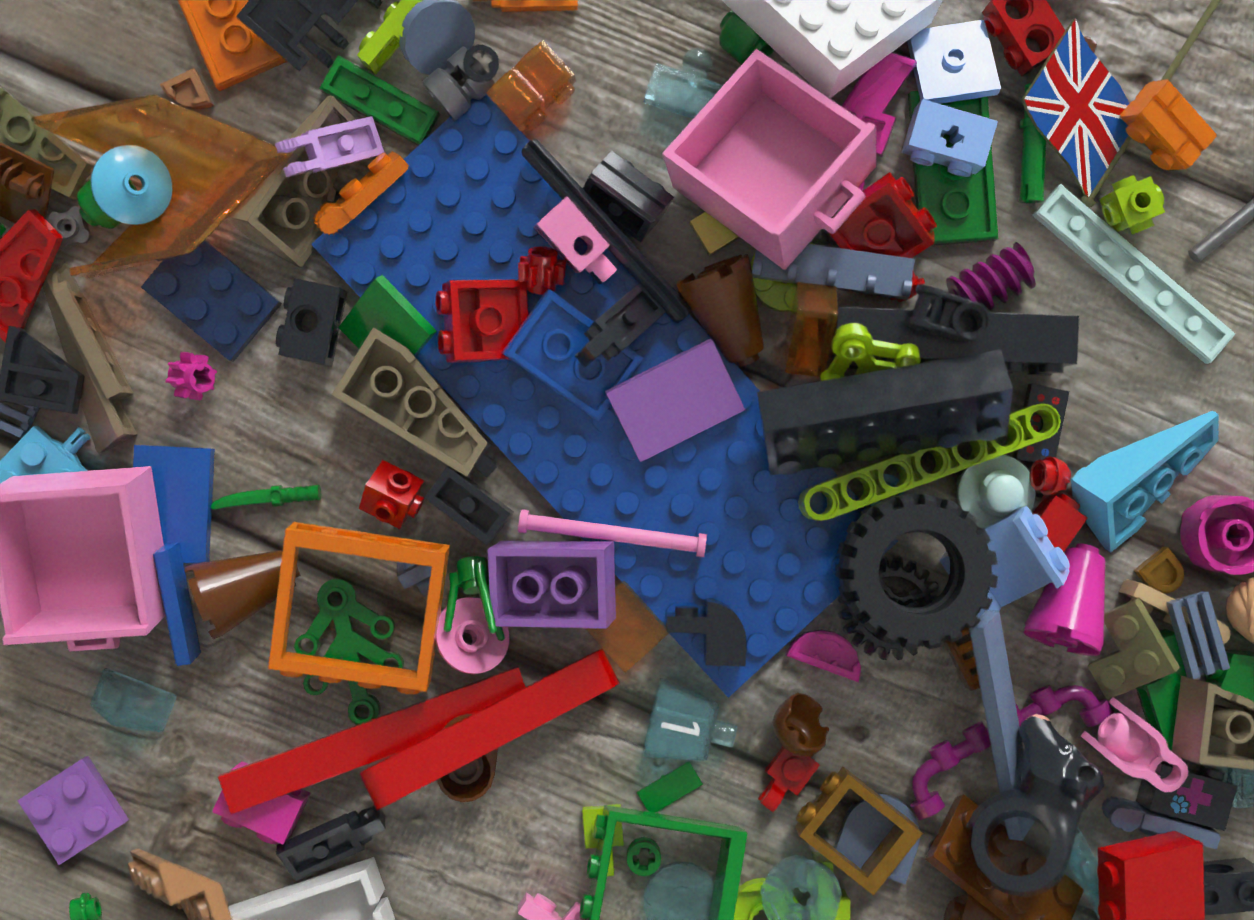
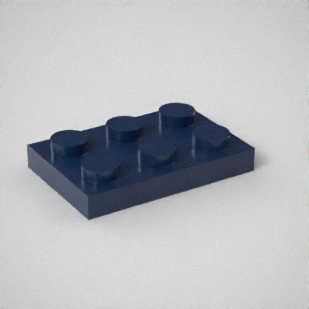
(213, 298)

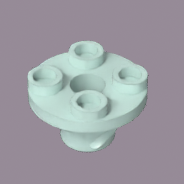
(994, 489)

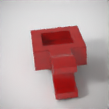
(789, 773)

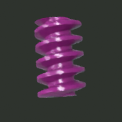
(994, 277)

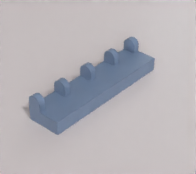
(843, 268)

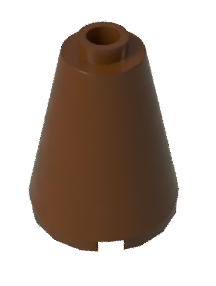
(727, 307)
(234, 588)

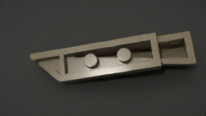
(92, 356)

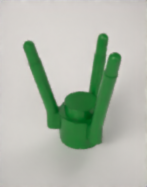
(474, 579)

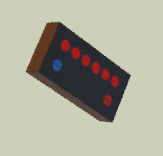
(1056, 398)

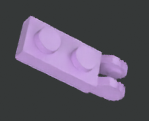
(334, 146)

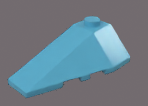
(1129, 480)

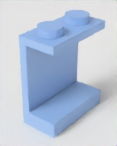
(1023, 558)

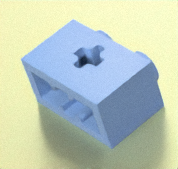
(968, 132)

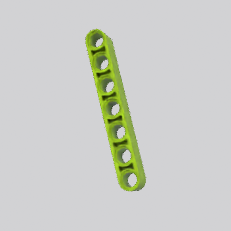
(910, 470)

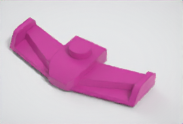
(874, 94)

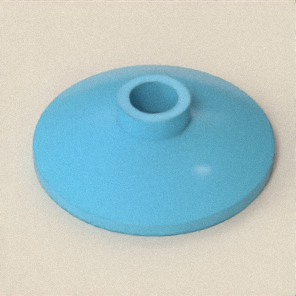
(112, 188)

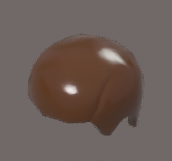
(798, 725)

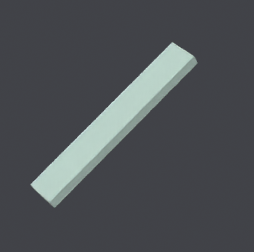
(1133, 274)

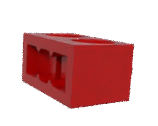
(1035, 22)

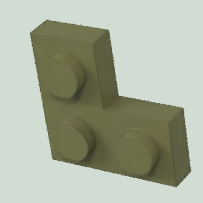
(1141, 652)

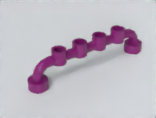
(977, 739)

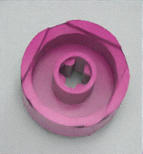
(1205, 536)

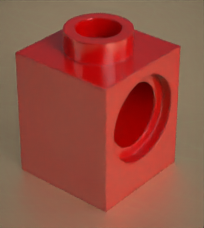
(1061, 519)

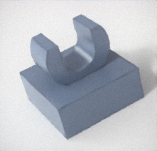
(414, 574)

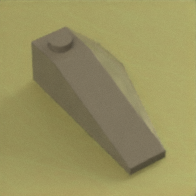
(283, 207)

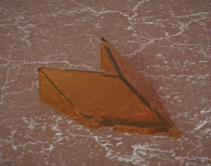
(207, 161)

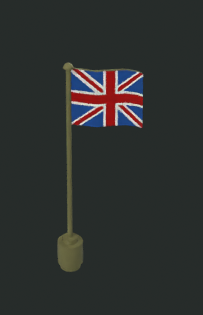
(1080, 106)

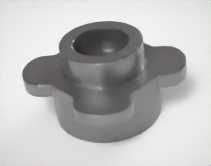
(79, 232)

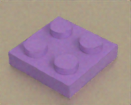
(73, 810)

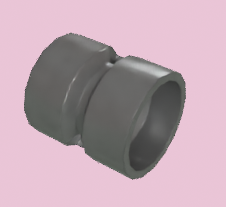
(447, 92)

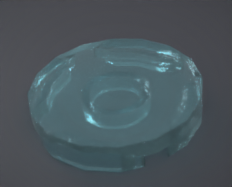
(678, 893)

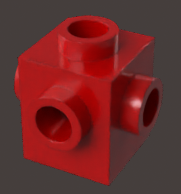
(392, 495)

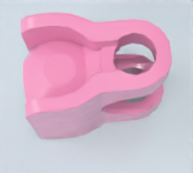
(1137, 748)

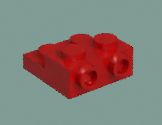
(887, 222)
(480, 318)

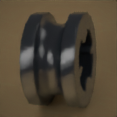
(468, 61)

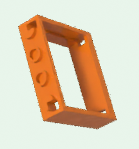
(364, 545)

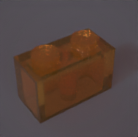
(810, 329)

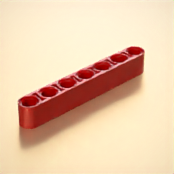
(488, 729)

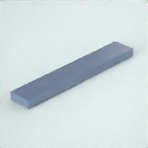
(1000, 711)

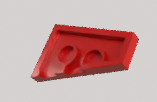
(24, 265)

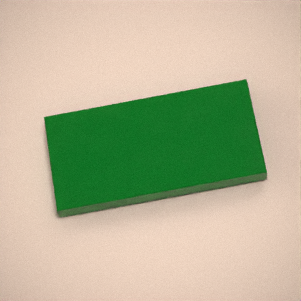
(959, 204)

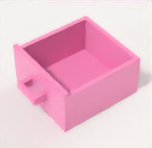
(773, 159)
(79, 557)

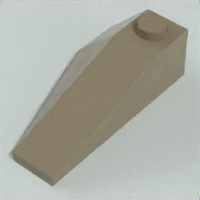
(403, 397)

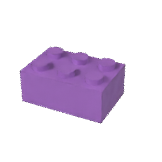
(552, 583)

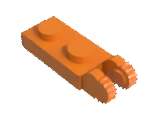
(359, 194)

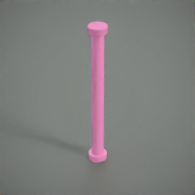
(612, 533)

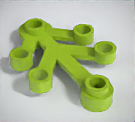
(855, 344)

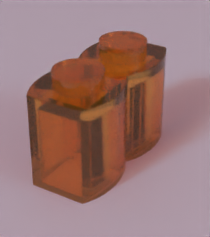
(533, 87)

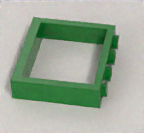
(728, 866)

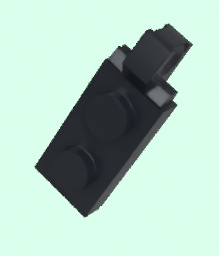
(620, 325)
(330, 842)

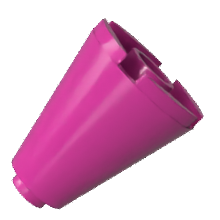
(1075, 610)

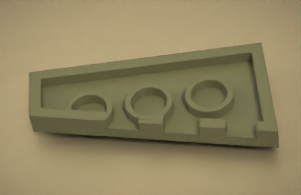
(22, 134)

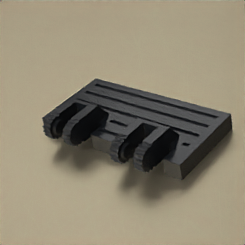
(287, 22)

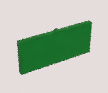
(669, 787)

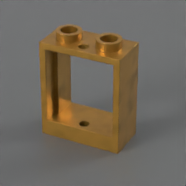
(886, 855)

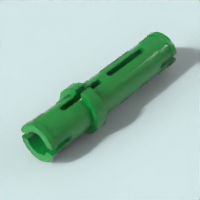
(1032, 162)

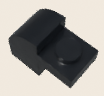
(721, 628)

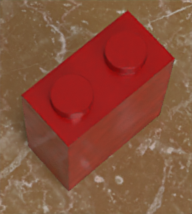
(1152, 879)

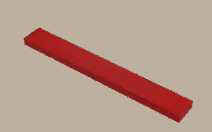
(360, 743)

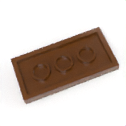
(954, 858)

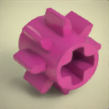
(191, 376)

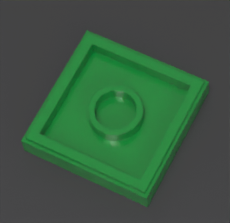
(389, 313)

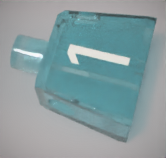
(684, 724)

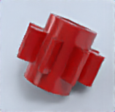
(541, 269)

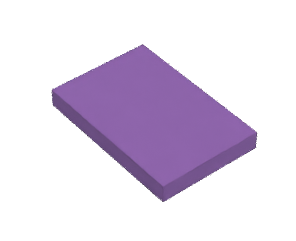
(675, 400)

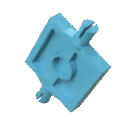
(41, 454)

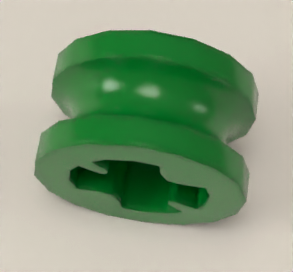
(653, 863)

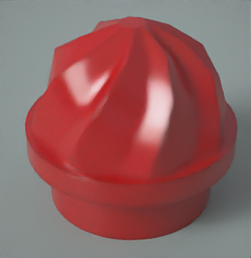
(1049, 475)

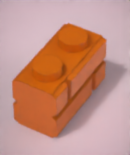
(1167, 126)

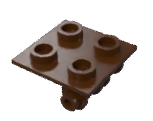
(23, 184)

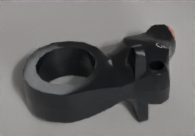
(1052, 792)

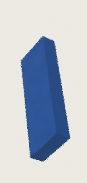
(177, 603)

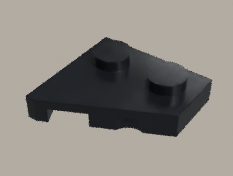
(37, 375)

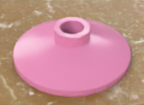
(485, 649)

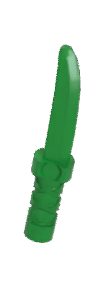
(276, 495)

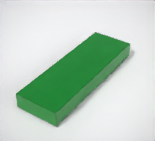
(379, 99)

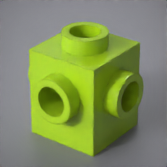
(1133, 204)

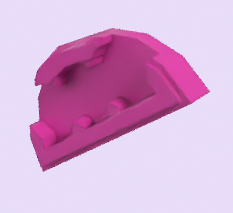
(828, 652)

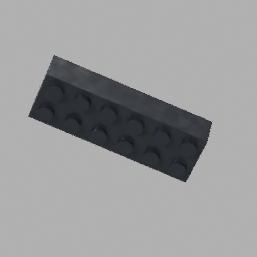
(1026, 340)
(886, 412)

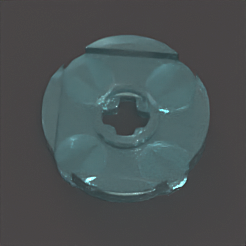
(807, 876)

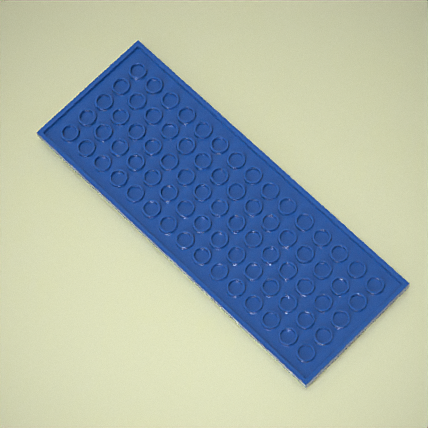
(470, 216)

